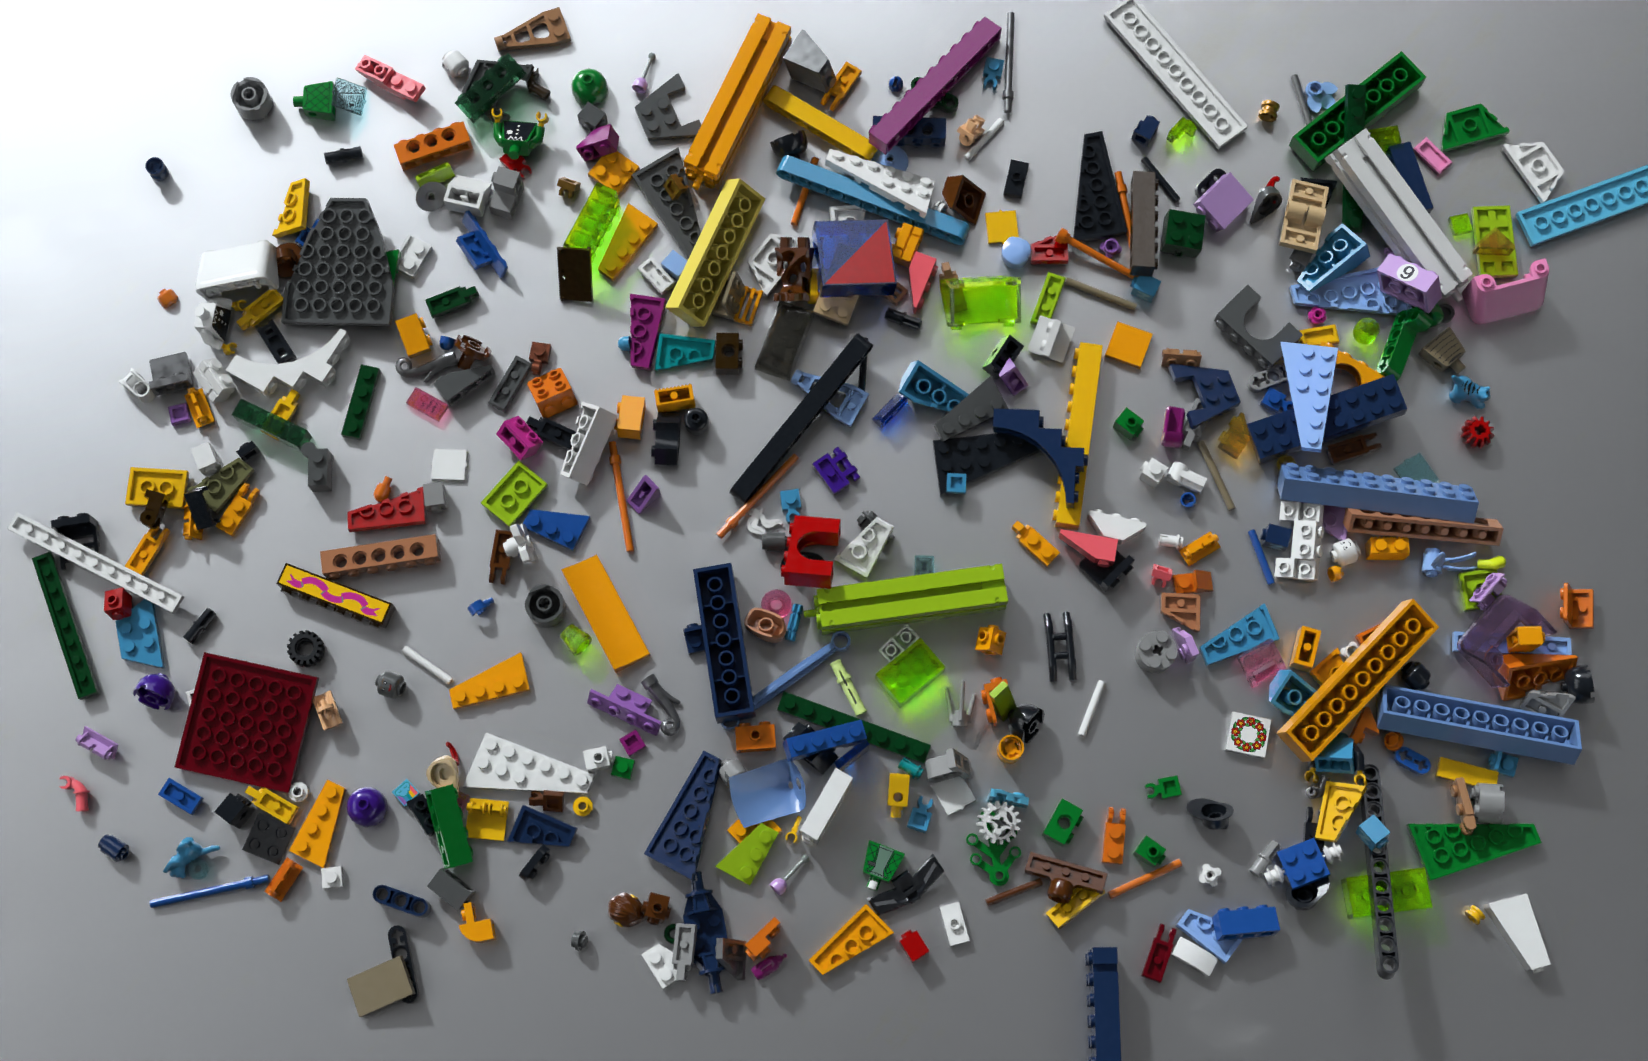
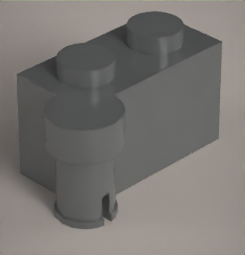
(318, 467)

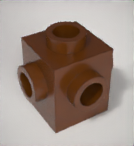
(658, 902)

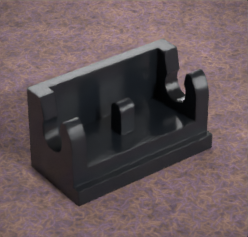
(199, 508)

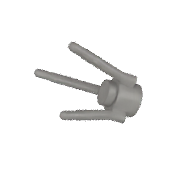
(960, 718)

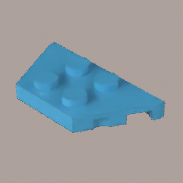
(140, 636)

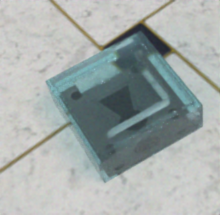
(923, 565)

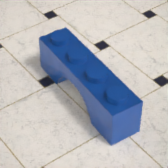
(821, 740)

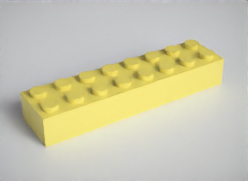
(715, 253)

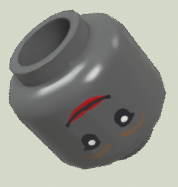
(390, 684)

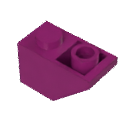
(598, 143)

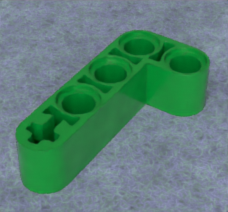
(1401, 340)

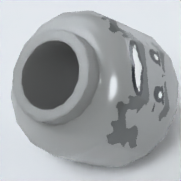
(730, 768)

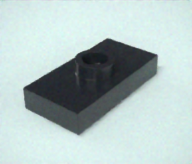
(1016, 179)

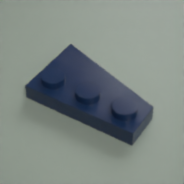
(541, 828)

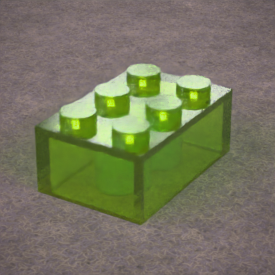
(910, 672)

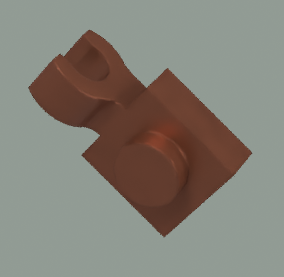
(539, 354)

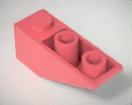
(920, 272)

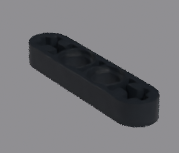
(408, 960)

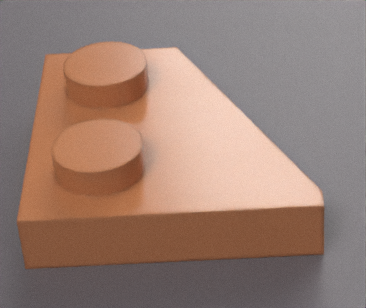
(1182, 609)

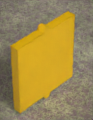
(1001, 226)

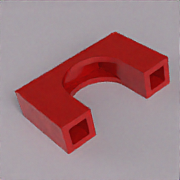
(807, 532)

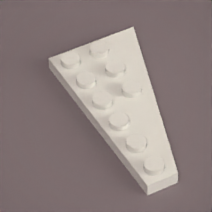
(887, 181)

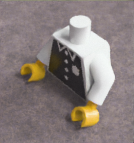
(213, 322)

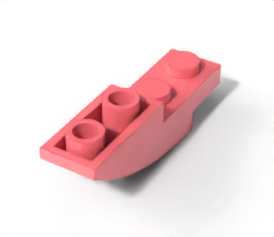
(388, 79)

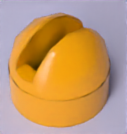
(1334, 573)

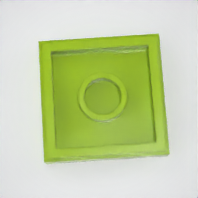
(1469, 583)

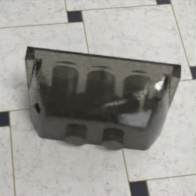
(784, 340)

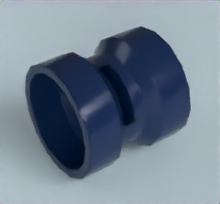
(157, 169)

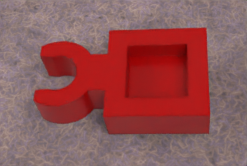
(515, 164)

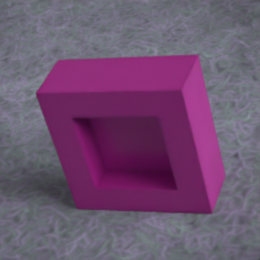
(632, 743)

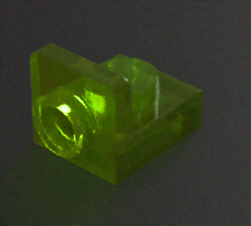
(1181, 127)

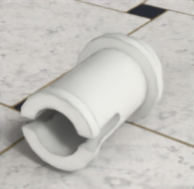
(1171, 541)

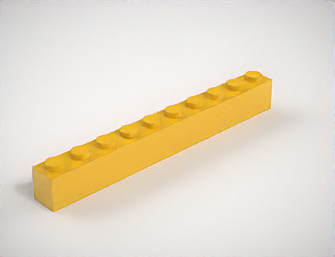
(1079, 426)

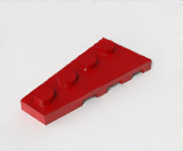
(397, 512)

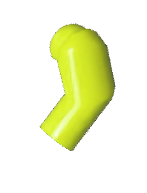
(1494, 563)

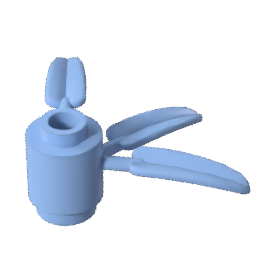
(1434, 560)

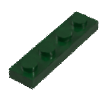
(360, 402)

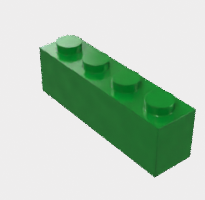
(449, 826)

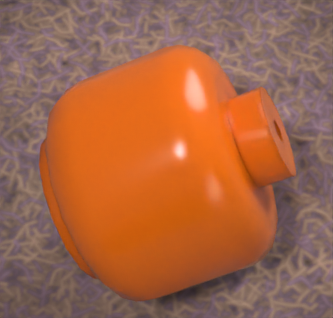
(167, 298)

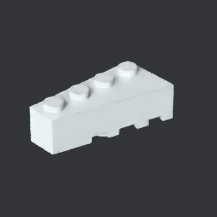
(588, 442)

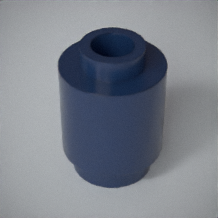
(113, 848)

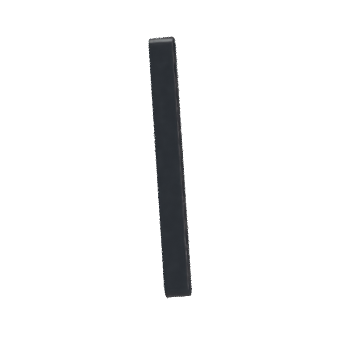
(801, 418)
(1379, 879)

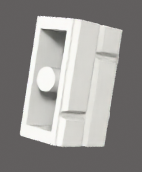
(214, 380)

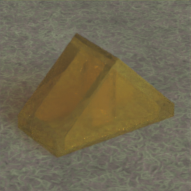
(1494, 244)

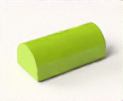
(436, 174)

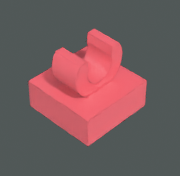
(1162, 573)

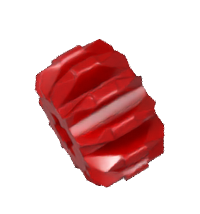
(1472, 436)

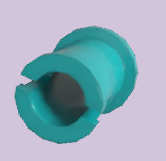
(911, 768)

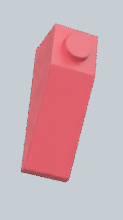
(1093, 547)

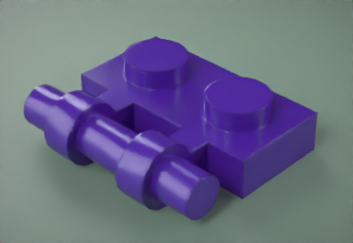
(830, 472)

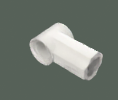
(1181, 476)

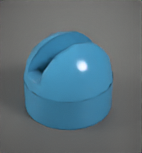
(624, 343)

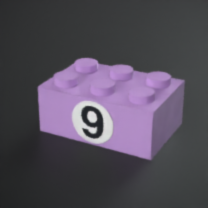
(1409, 283)

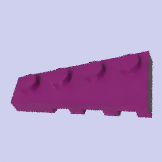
(645, 326)

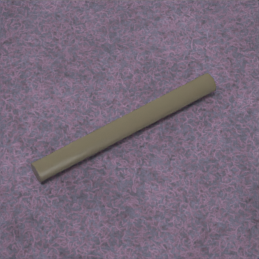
(1101, 294)
(1216, 476)

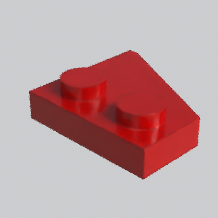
(1049, 252)

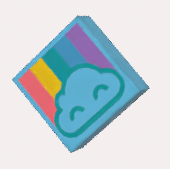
(405, 792)

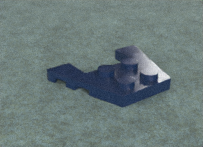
(1213, 388)

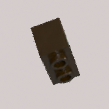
(724, 343)

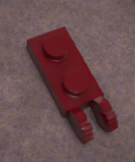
(1158, 955)

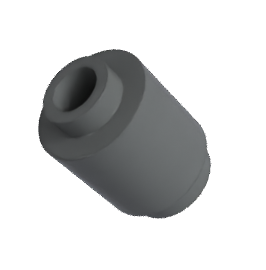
(774, 541)

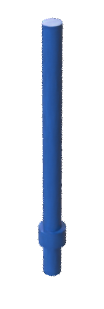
(247, 883)

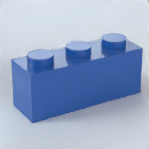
(1245, 923)

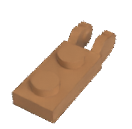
(1463, 806)

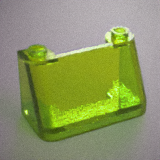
(981, 300)

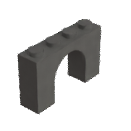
(1231, 320)

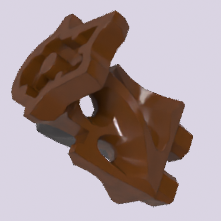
(796, 258)

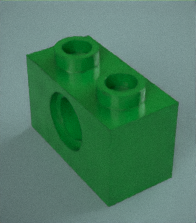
(1066, 811)

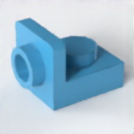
(1503, 763)

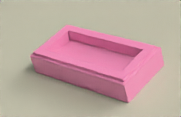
(1432, 156)

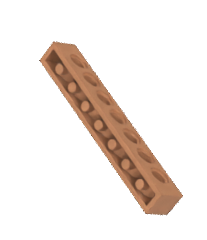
(1483, 530)

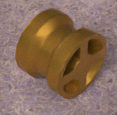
(1269, 111)

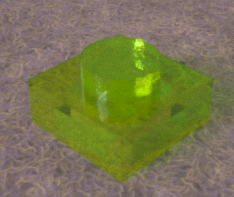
(1460, 224)

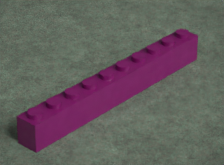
(934, 85)

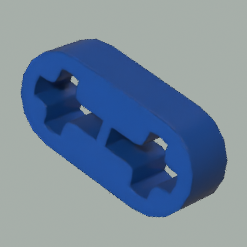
(1409, 764)

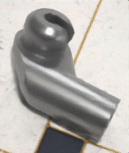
(1317, 790)

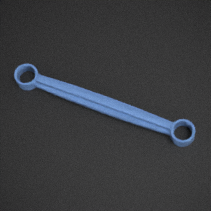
(796, 674)

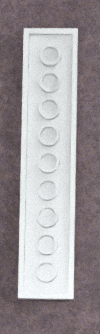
(1175, 72)

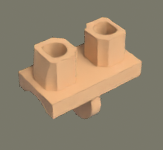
(971, 130)
(327, 710)

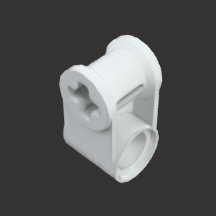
(136, 384)

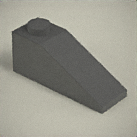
(460, 383)

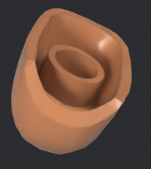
(765, 625)

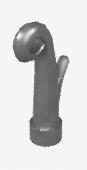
(430, 368)
(664, 699)

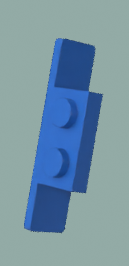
(478, 246)

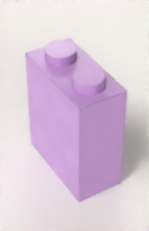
(1223, 202)

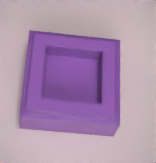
(179, 414)

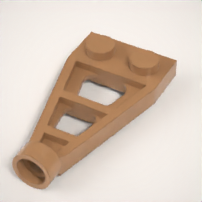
(552, 19)

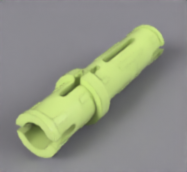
(838, 667)

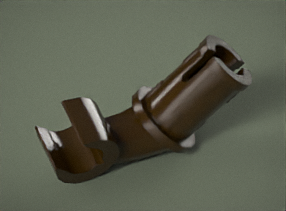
(535, 88)

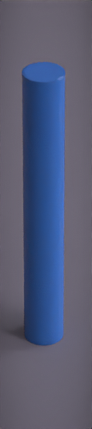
(1261, 557)

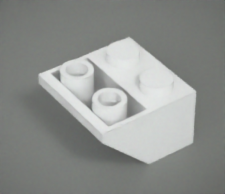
(467, 194)

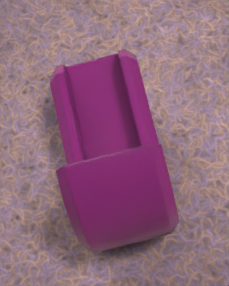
(1173, 427)

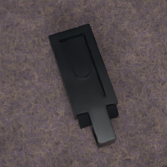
(552, 431)

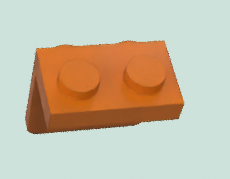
(552, 393)
(1577, 607)
(990, 713)

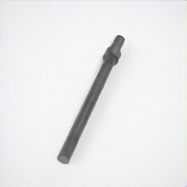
(1008, 92)

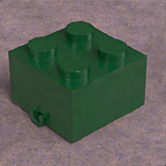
(1182, 233)

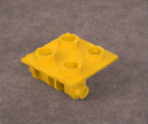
(487, 819)

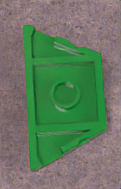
(1470, 127)

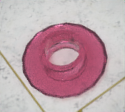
(777, 595)

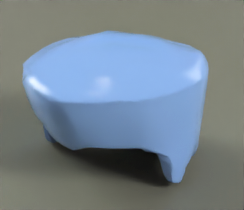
(1015, 252)

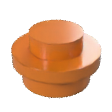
(1393, 741)

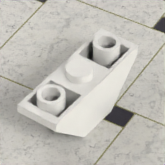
(1115, 525)

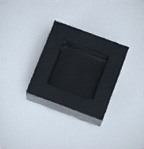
(248, 451)

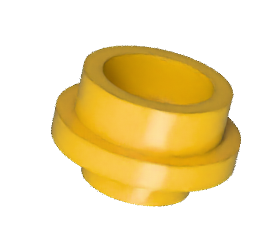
(589, 806)

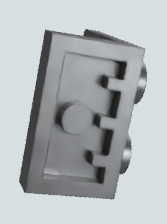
(170, 374)

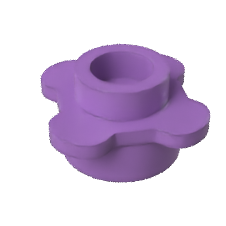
(1111, 242)

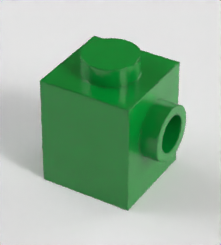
(1129, 424)
(1150, 852)

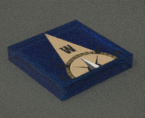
(852, 755)

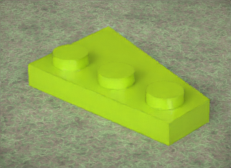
(749, 854)

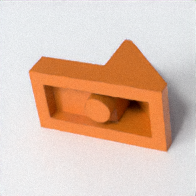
(1194, 582)
(1364, 723)

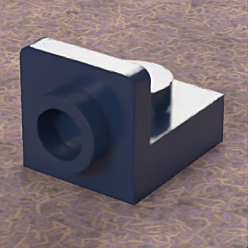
(694, 638)

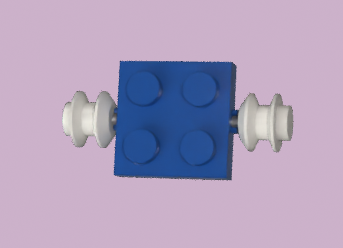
(1303, 864)

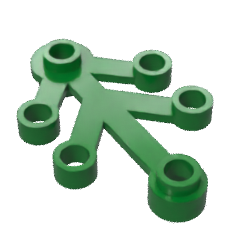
(994, 853)

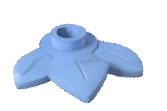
(1323, 97)

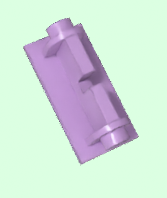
(1493, 583)
(102, 746)

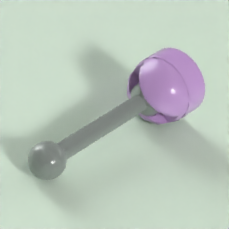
(640, 84)
(779, 885)

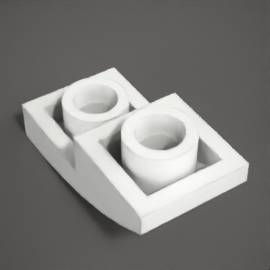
(899, 643)
(1194, 956)

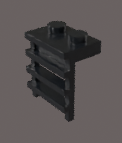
(77, 528)

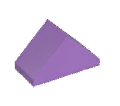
(644, 494)

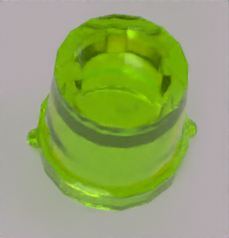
(575, 639)

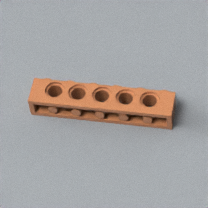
(331, 558)

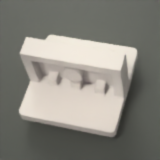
(1051, 338)

